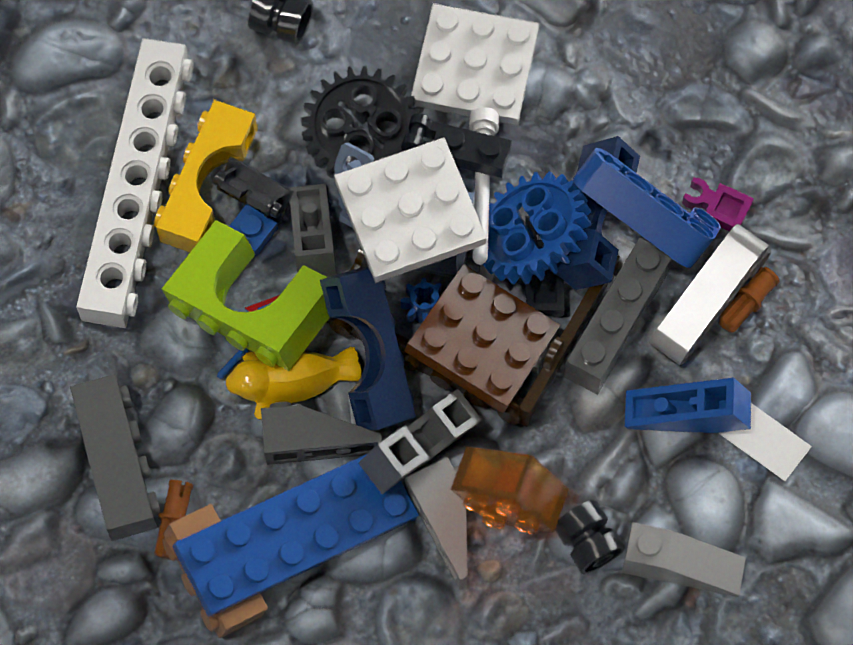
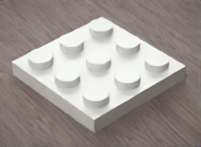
(475, 63)
(410, 210)

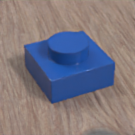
(255, 227)

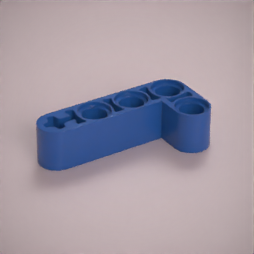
(646, 209)

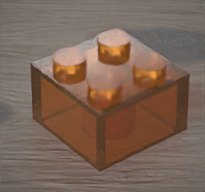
(509, 490)

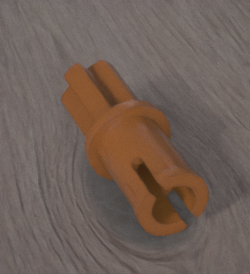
(748, 299)
(174, 509)

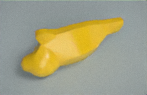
(306, 379)

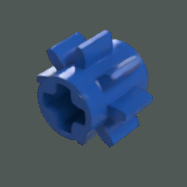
(421, 292)

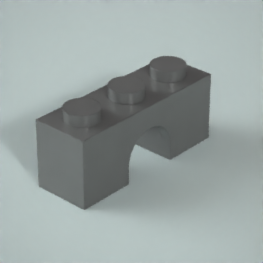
(420, 441)

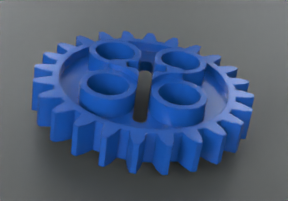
(557, 214)

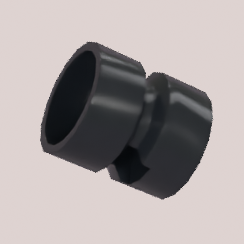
(285, 17)
(589, 537)

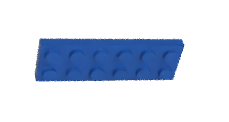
(289, 535)

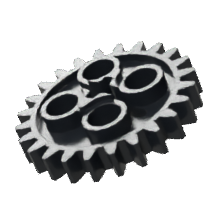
(386, 105)

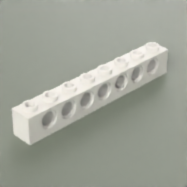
(155, 62)

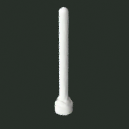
(487, 122)

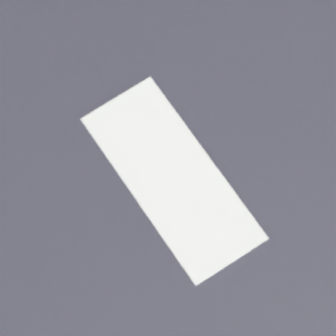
(770, 444)

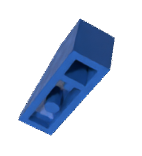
(690, 407)

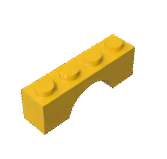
(222, 134)

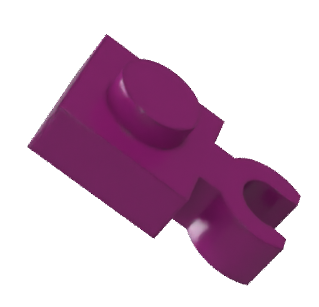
(725, 204)

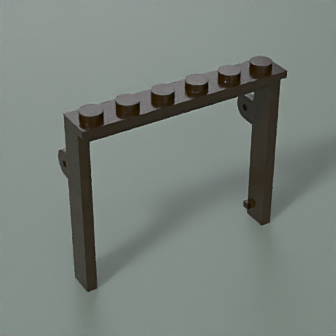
(519, 409)

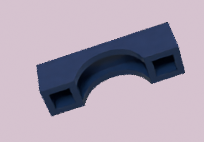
(597, 257)
(383, 391)

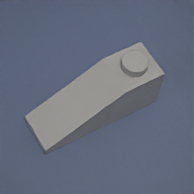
(442, 514)
(682, 560)

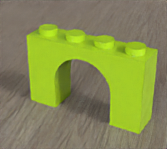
(275, 332)

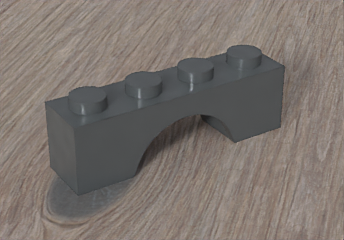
(616, 316)

